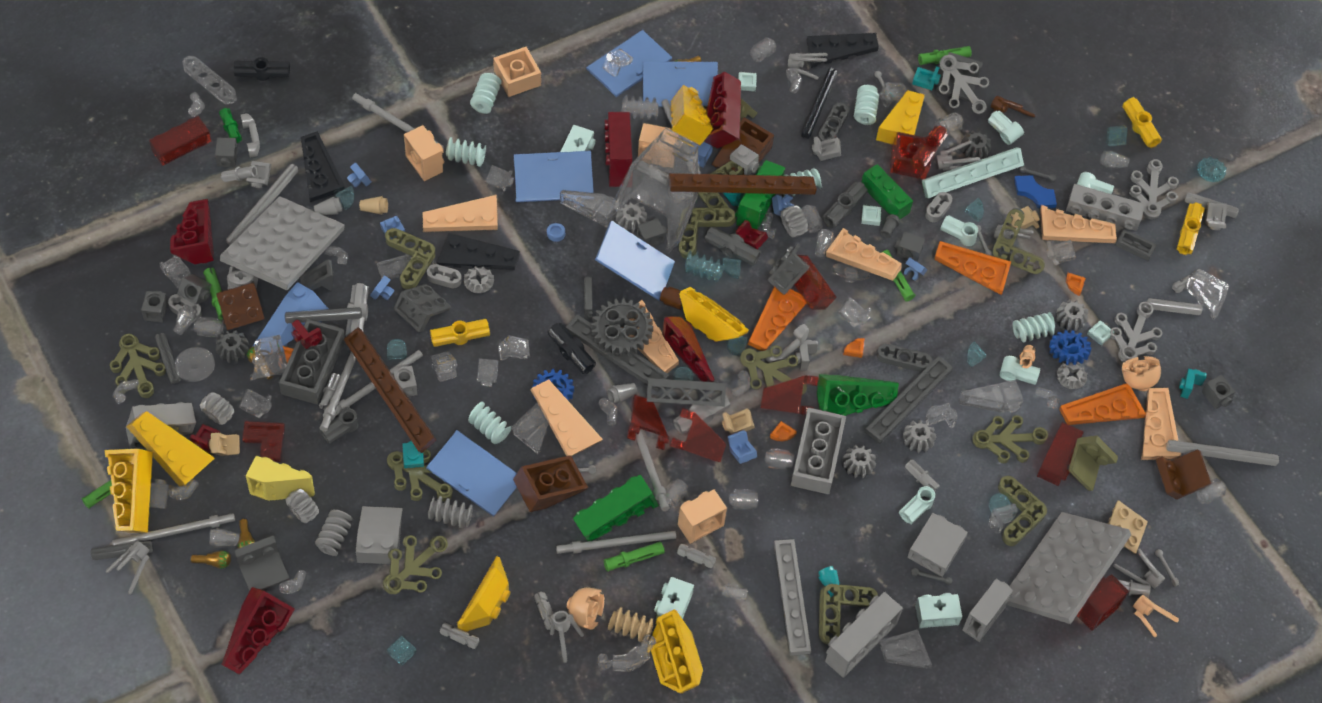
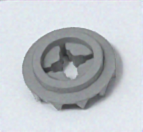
(472, 283)
(1071, 382)

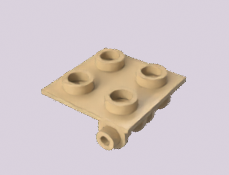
(1127, 518)

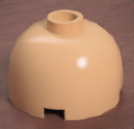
(1141, 373)
(585, 607)

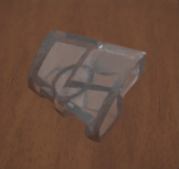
(1208, 290)
(268, 358)

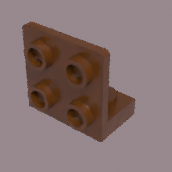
(240, 306)
(1183, 474)

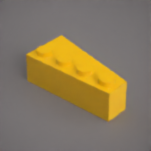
(689, 115)
(130, 487)

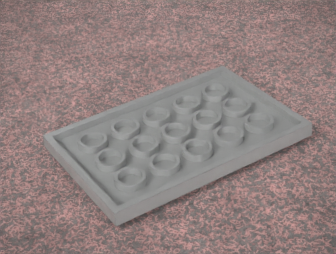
(282, 243)
(1067, 567)

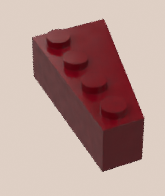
(724, 110)
(618, 146)

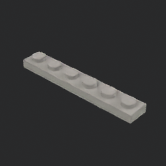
(792, 597)

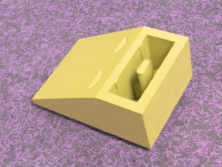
(275, 480)

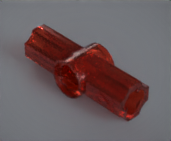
(929, 147)

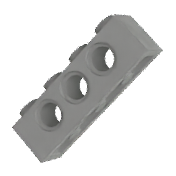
(1105, 207)

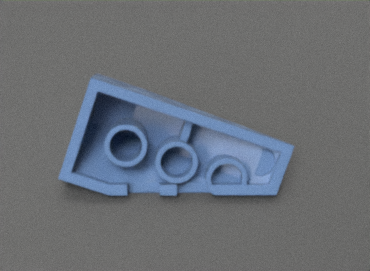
(297, 299)

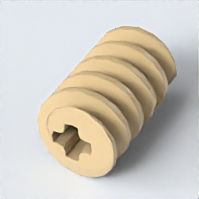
(630, 624)

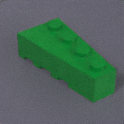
(755, 205)
(615, 508)

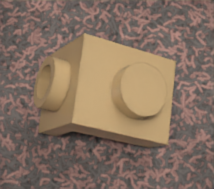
(1030, 219)
(738, 421)
(224, 444)

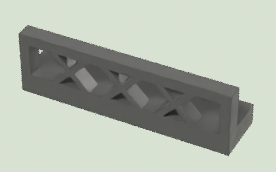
(686, 385)

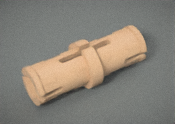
(1027, 356)

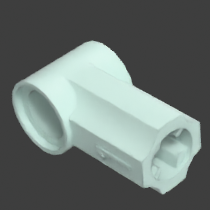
(1008, 131)
(1089, 180)
(960, 230)
(1013, 370)
(917, 505)

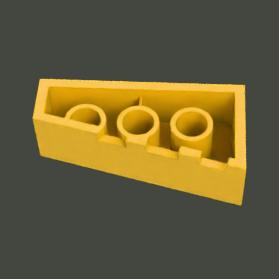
(169, 448)

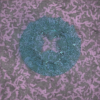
(1214, 176)

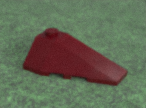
(194, 234)
(685, 344)
(256, 625)

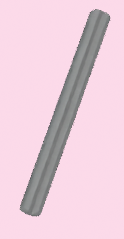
(264, 202)
(1223, 452)

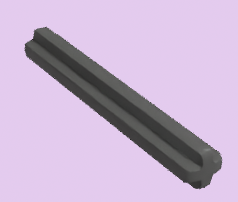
(324, 315)

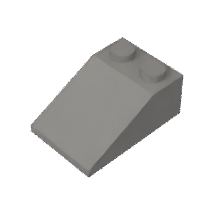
(378, 534)

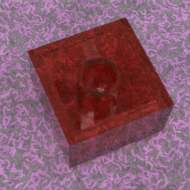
(902, 152)
(1103, 602)

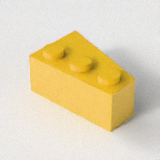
(902, 117)

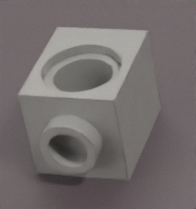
(406, 372)

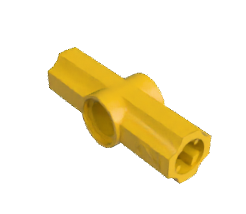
(1142, 122)
(1190, 228)
(450, 334)

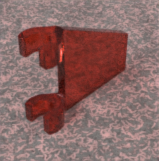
(787, 395)
(646, 417)
(700, 439)

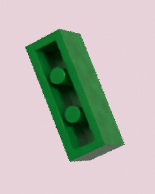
(886, 192)

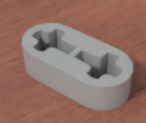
(935, 205)
(444, 276)
(176, 299)

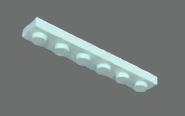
(973, 172)

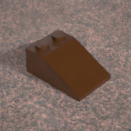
(549, 482)

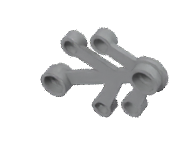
(961, 82)
(1153, 190)
(1134, 335)

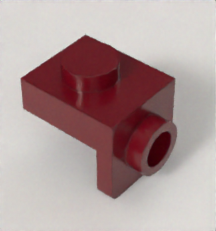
(751, 236)
(306, 338)
(203, 437)

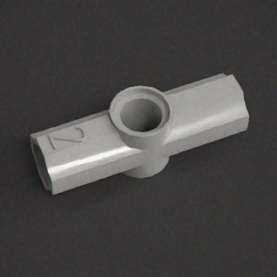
(359, 298)
(707, 413)

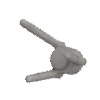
(797, 60)
(945, 161)
(1008, 232)
(136, 552)
(1153, 576)
(561, 622)

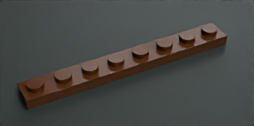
(741, 183)
(390, 390)

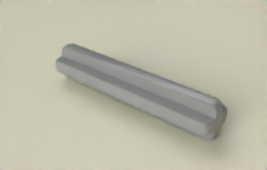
(1192, 198)
(1178, 307)

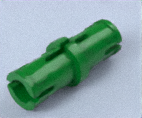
(230, 124)

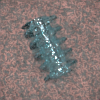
(704, 267)

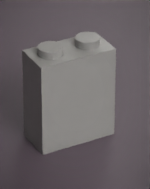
(937, 544)
(987, 610)

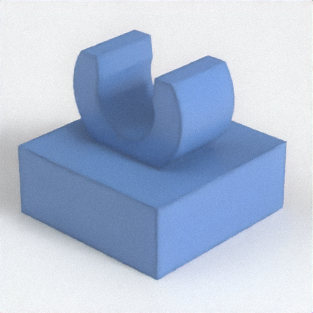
(358, 176)
(781, 203)
(393, 222)
(916, 267)
(382, 289)

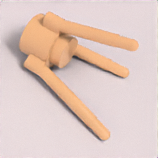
(1146, 606)

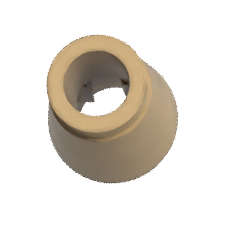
(374, 205)

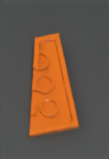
(975, 265)
(776, 317)
(1108, 405)

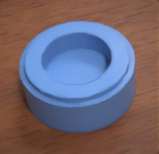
(556, 232)

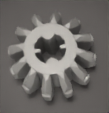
(630, 216)
(794, 221)
(1072, 315)
(217, 408)
(912, 435)
(859, 461)
(302, 505)

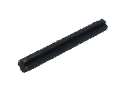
(819, 103)

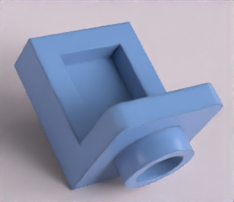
(741, 447)

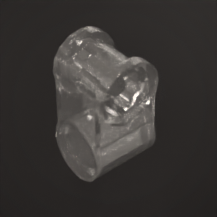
(175, 270)

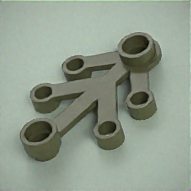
(137, 363)
(768, 369)
(1007, 439)
(416, 474)
(411, 566)

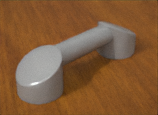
(254, 146)
(801, 334)

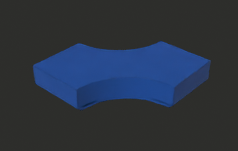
(1029, 188)

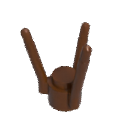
(1002, 105)

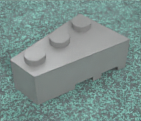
(177, 416)

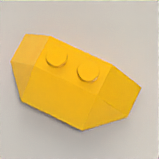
(710, 317)
(487, 599)
(676, 653)

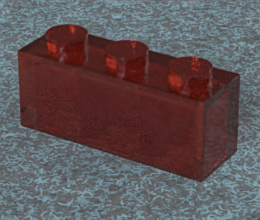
(180, 140)
(814, 287)
(1060, 455)

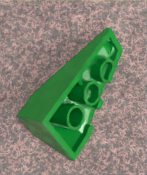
(852, 394)

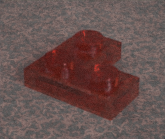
(269, 434)

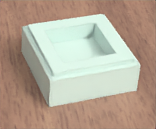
(748, 81)
(871, 215)
(1100, 332)

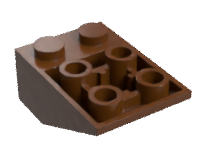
(752, 137)

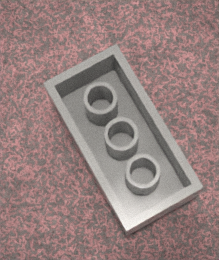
(818, 451)
(863, 634)

